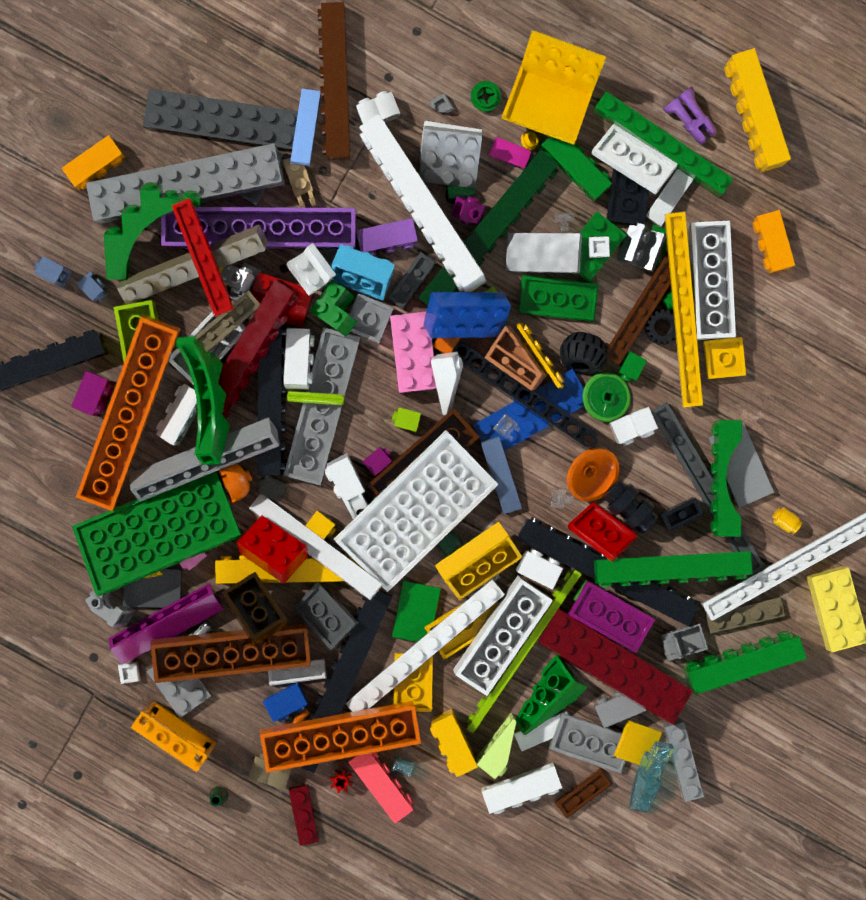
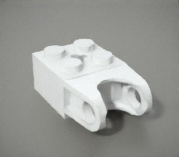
(347, 483)

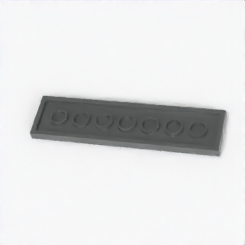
(220, 119)

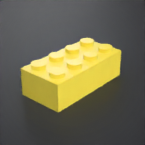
(837, 609)

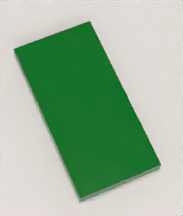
(558, 298)

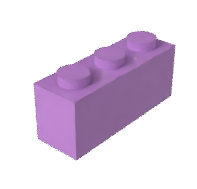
(387, 237)

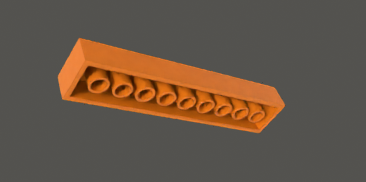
(128, 412)

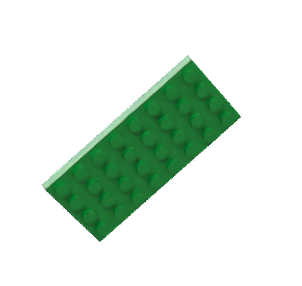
(155, 533)

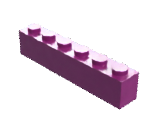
(165, 623)

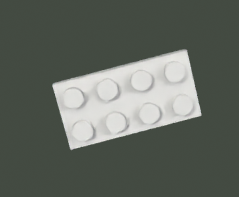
(634, 159)

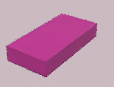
(510, 153)

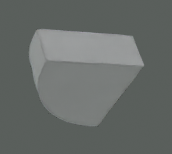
(441, 104)

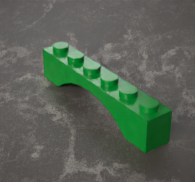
(726, 437)

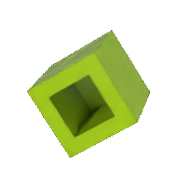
(406, 419)

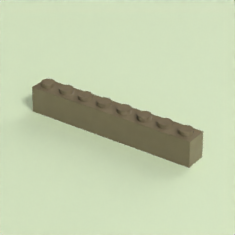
(183, 269)

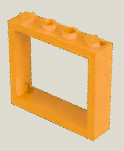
(173, 735)

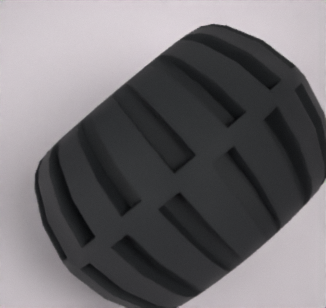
(583, 353)

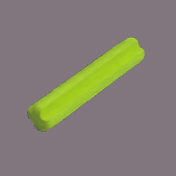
(319, 398)

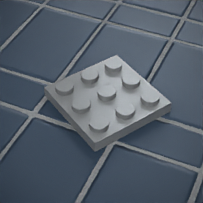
(450, 156)

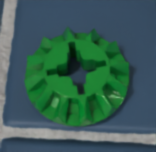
(490, 89)

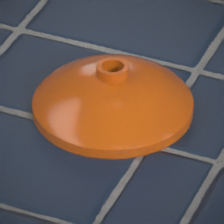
(592, 474)

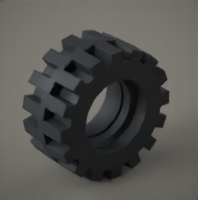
(650, 327)

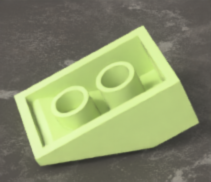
(496, 752)

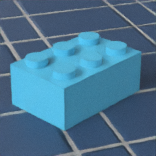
(362, 272)

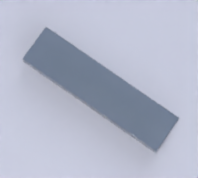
(501, 474)

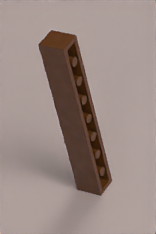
(335, 81)

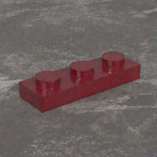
(303, 815)

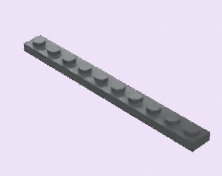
(698, 473)

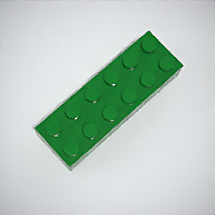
(743, 662)

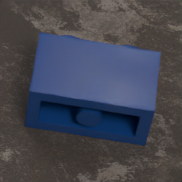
(285, 702)

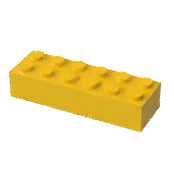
(757, 111)

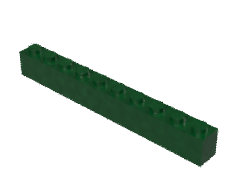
(499, 218)

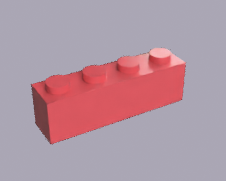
(382, 785)

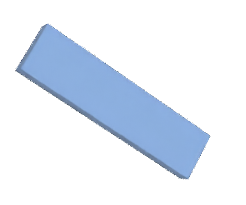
(305, 127)

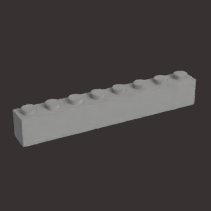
(186, 467)

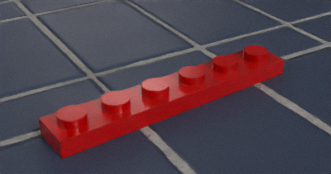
(202, 257)

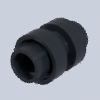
(623, 500)

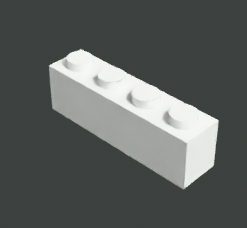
(521, 788)

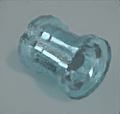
(403, 766)

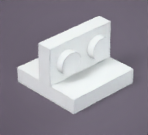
(311, 270)

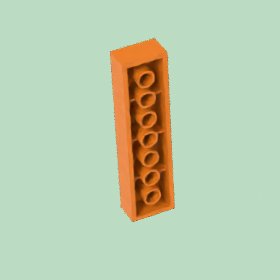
(339, 736)

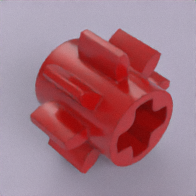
(340, 786)

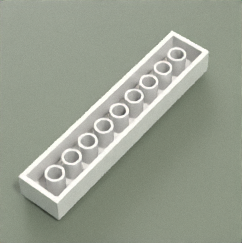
(424, 207)

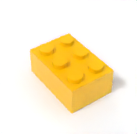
(453, 743)

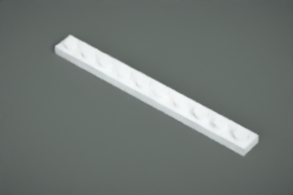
(785, 568)
(426, 647)

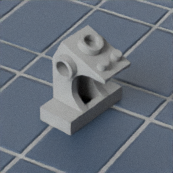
(239, 279)
(114, 616)

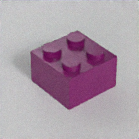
(93, 394)

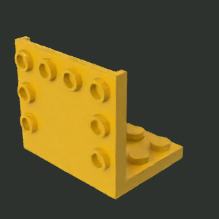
(553, 87)

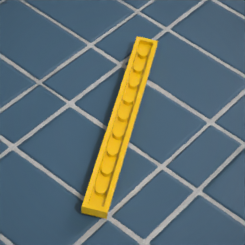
(683, 309)

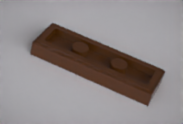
(583, 793)

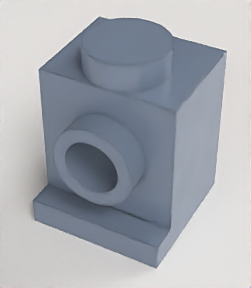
(93, 288)

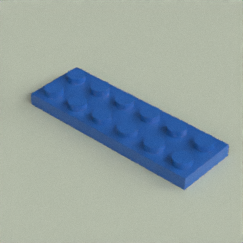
(567, 399)

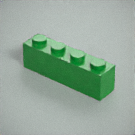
(577, 167)

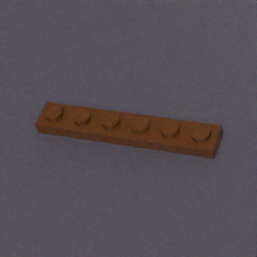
(640, 313)

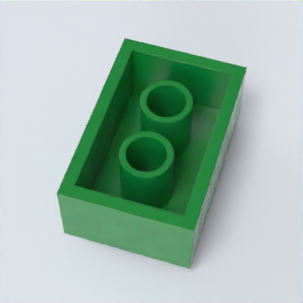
(597, 227)

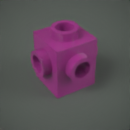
(468, 210)

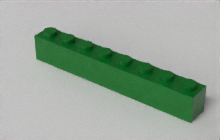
(687, 160)
(673, 567)

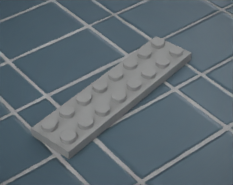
(319, 421)

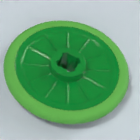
(595, 392)

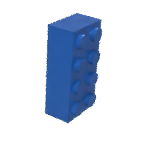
(466, 314)

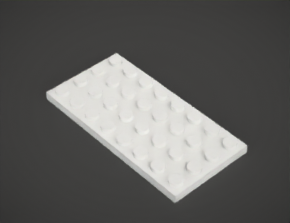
(416, 511)

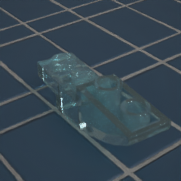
(648, 776)

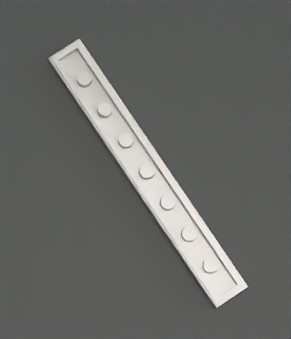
(318, 547)

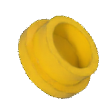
(529, 140)

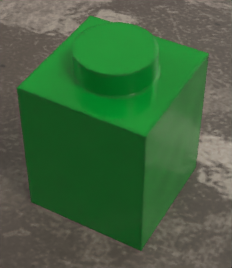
(631, 367)

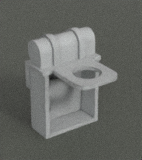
(683, 641)

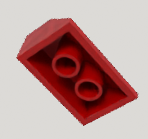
(299, 313)

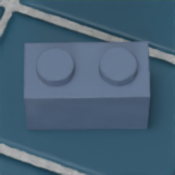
(52, 271)

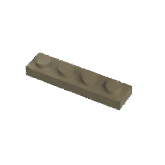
(228, 322)
(747, 615)

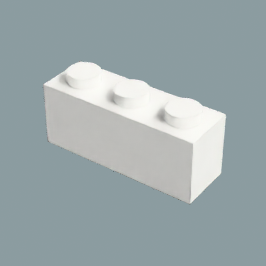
(298, 359)

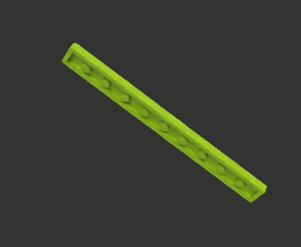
(486, 703)

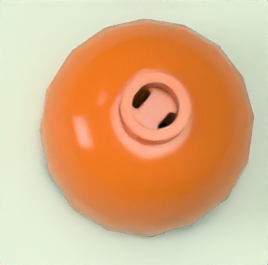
(236, 481)

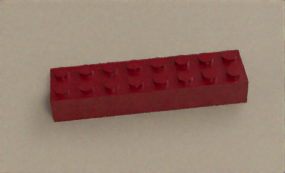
(615, 667)

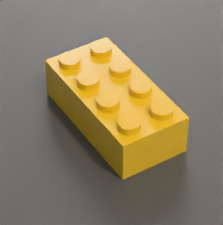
(478, 561)

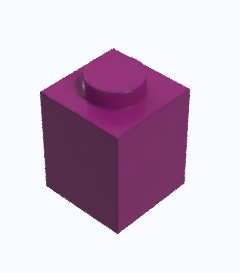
(378, 460)

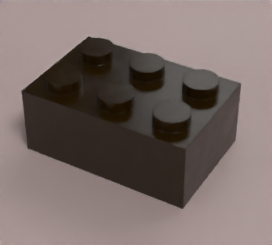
(254, 608)

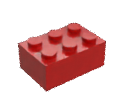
(272, 549)

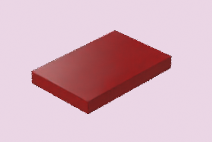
(602, 531)

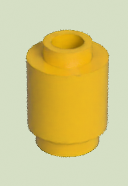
(786, 520)

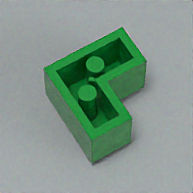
(332, 306)

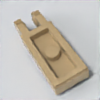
(299, 181)

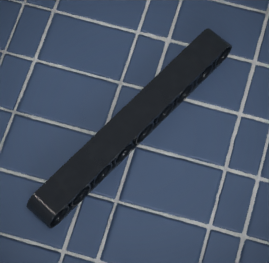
(530, 404)

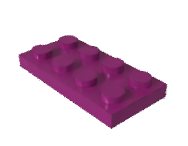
(611, 616)

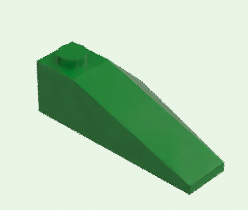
(554, 692)

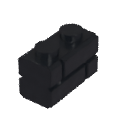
(681, 514)

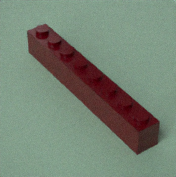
(255, 341)

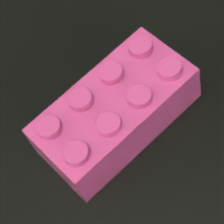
(412, 353)

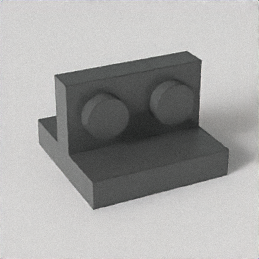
(641, 247)

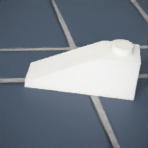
(447, 373)

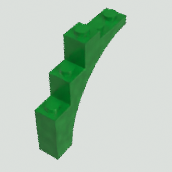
(120, 242)
(210, 398)

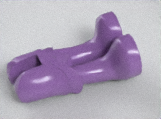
(692, 126)

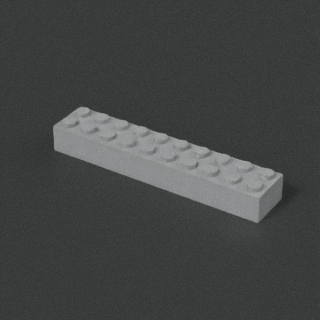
(212, 176)

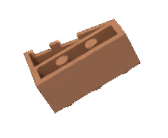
(515, 359)

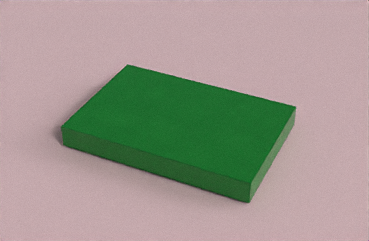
(415, 610)

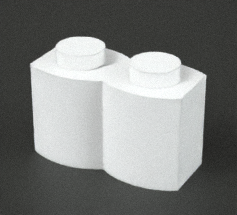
(383, 105)

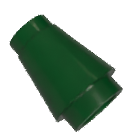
(454, 191)
(219, 792)

